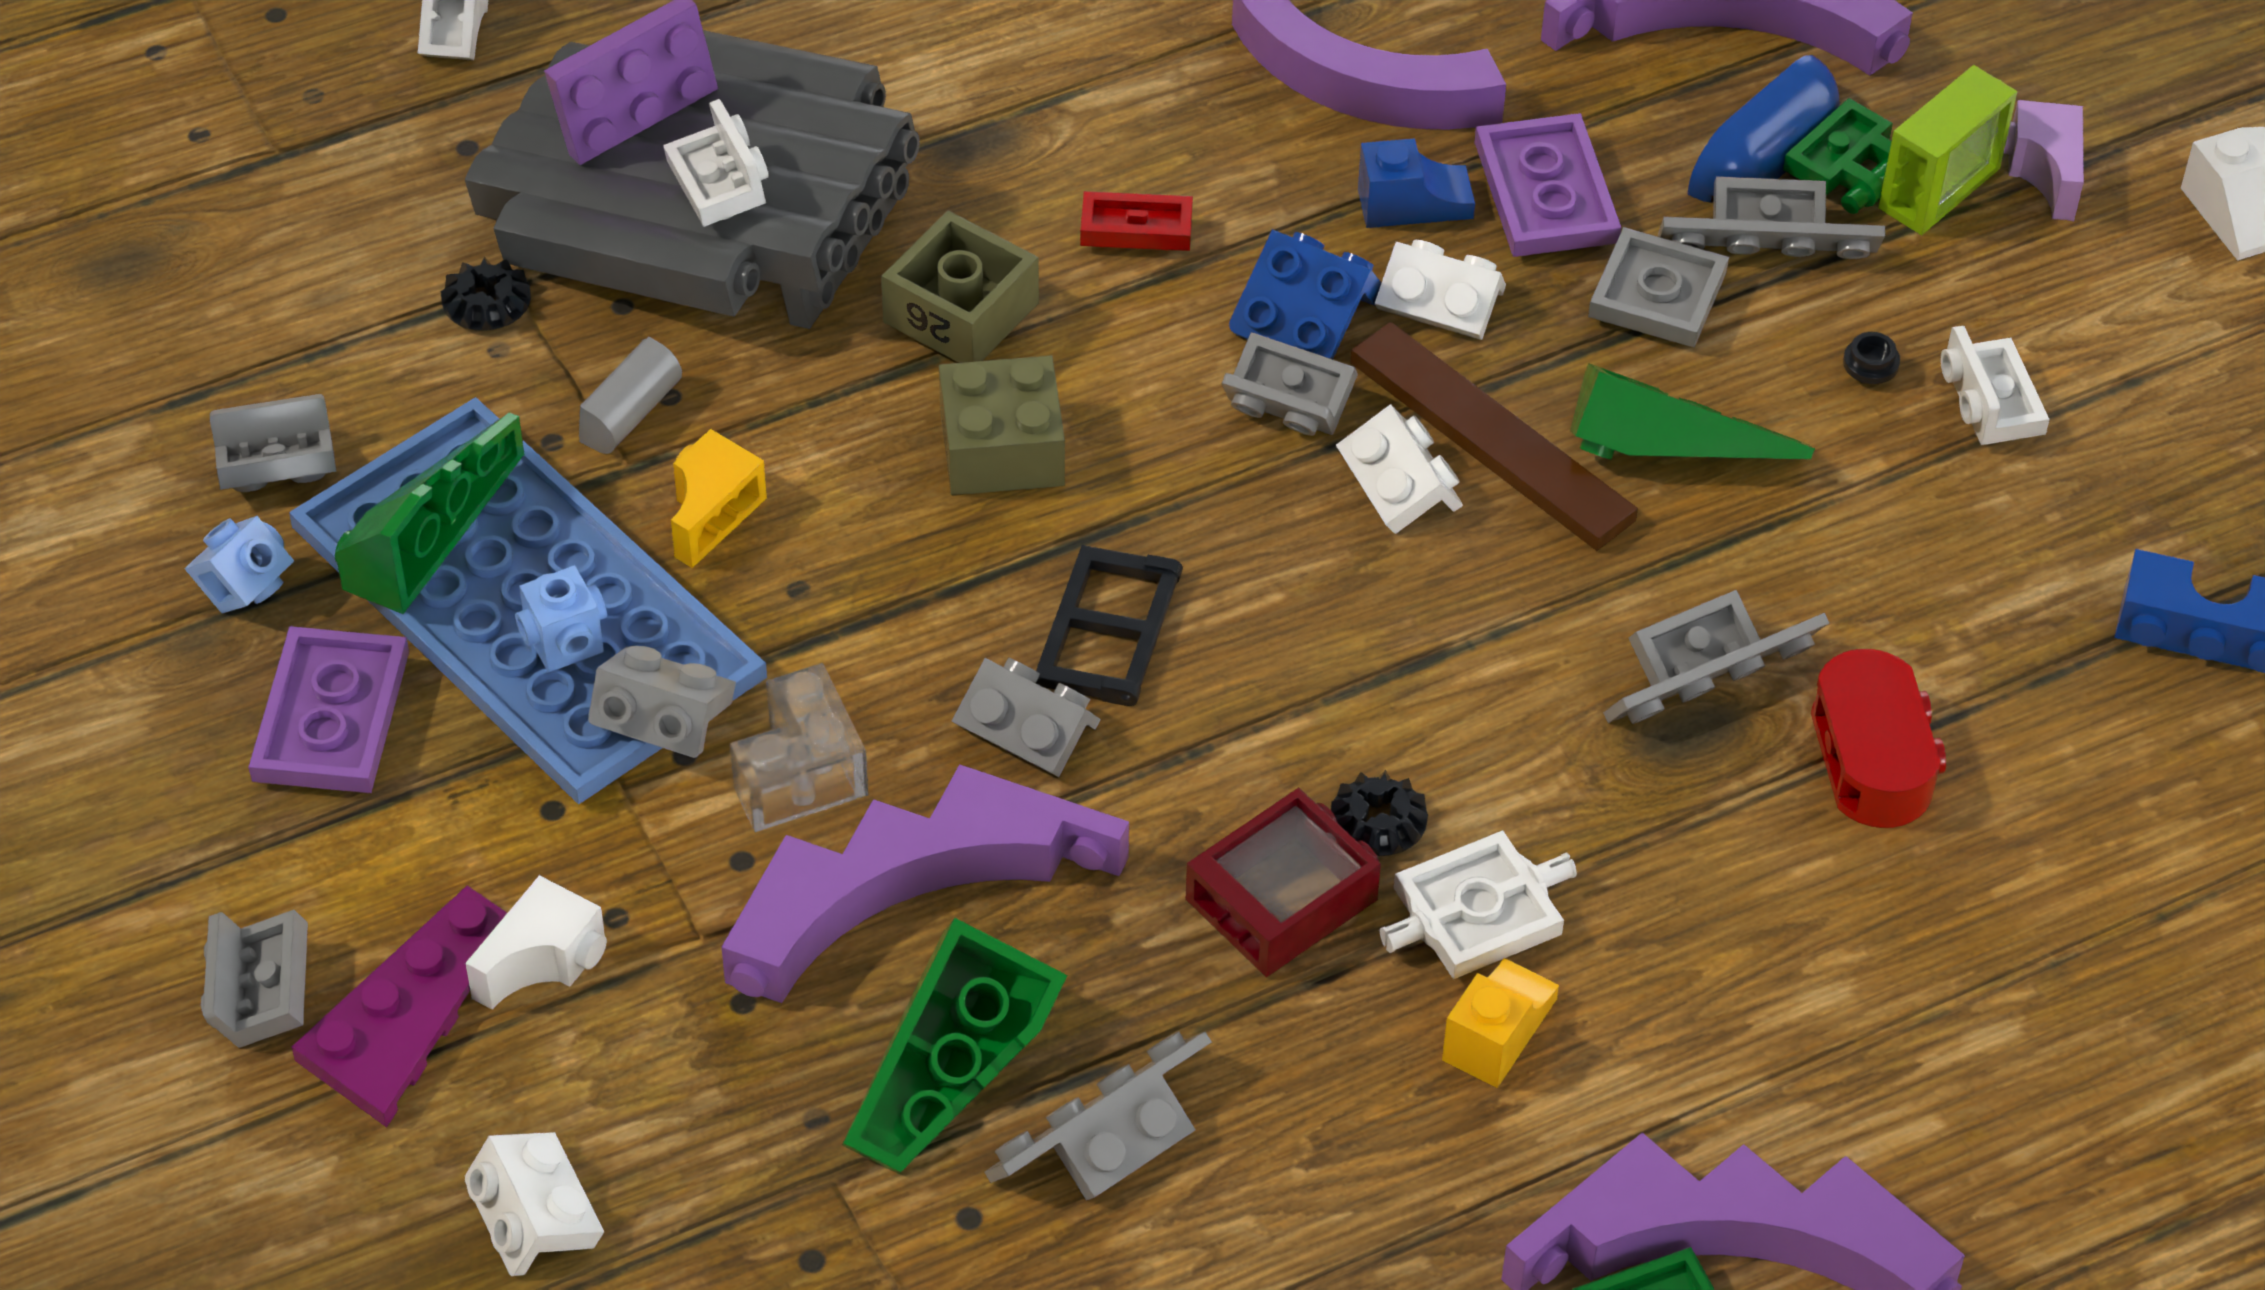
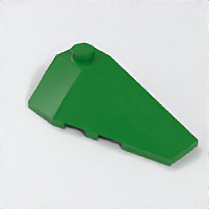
(1645, 421)
(417, 526)
(956, 1035)

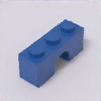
(2169, 614)

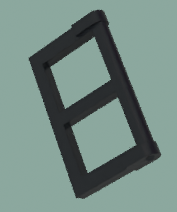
(1110, 689)

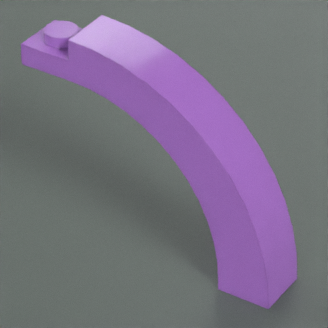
(1367, 81)

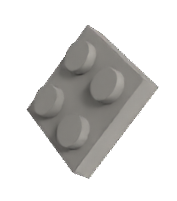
(1658, 287)

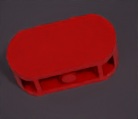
(1876, 738)

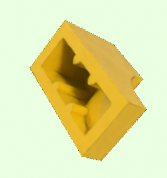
(717, 491)
(1496, 1020)

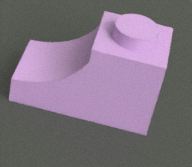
(2048, 152)

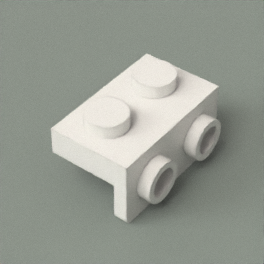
(719, 168)
(1440, 289)
(1993, 388)
(1397, 468)
(530, 1199)

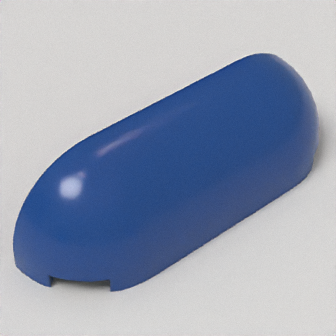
(1767, 127)

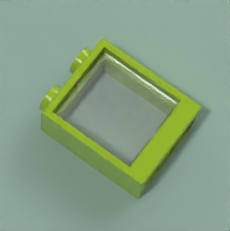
(1947, 149)

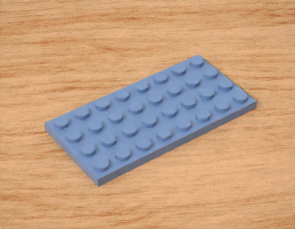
(470, 603)

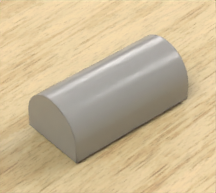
(628, 395)

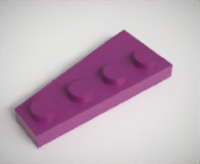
(391, 1021)

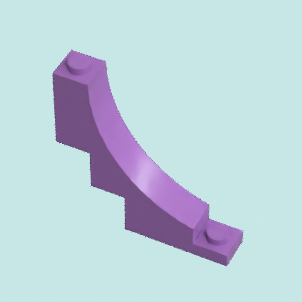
(1854, 30)
(975, 834)
(1652, 1207)

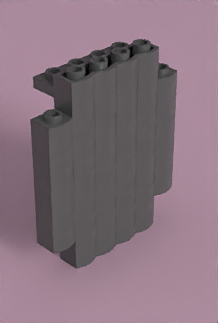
(628, 225)

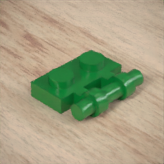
(1838, 149)

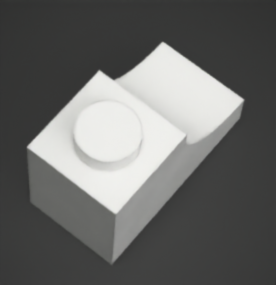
(450, 28)
(540, 940)

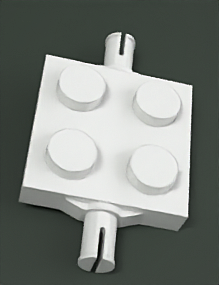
(1478, 904)

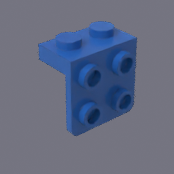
(1303, 294)

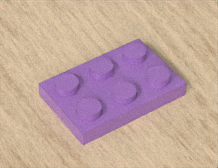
(631, 79)
(1547, 185)
(329, 709)

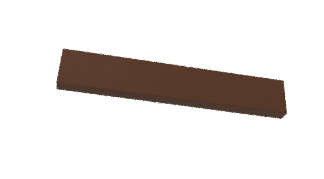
(1494, 436)

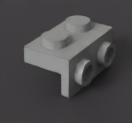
(1290, 384)
(272, 442)
(658, 699)
(1023, 716)
(255, 977)

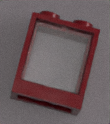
(1283, 881)

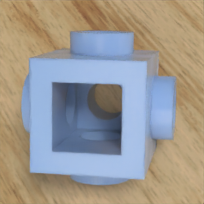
(240, 563)
(561, 618)

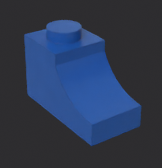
(1407, 188)

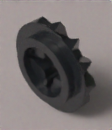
(481, 311)
(1383, 833)

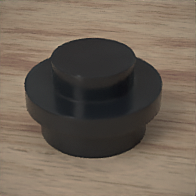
(1871, 358)

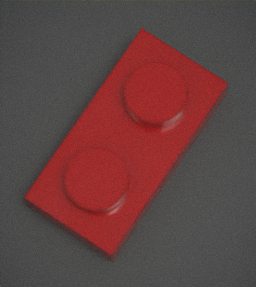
(1136, 221)

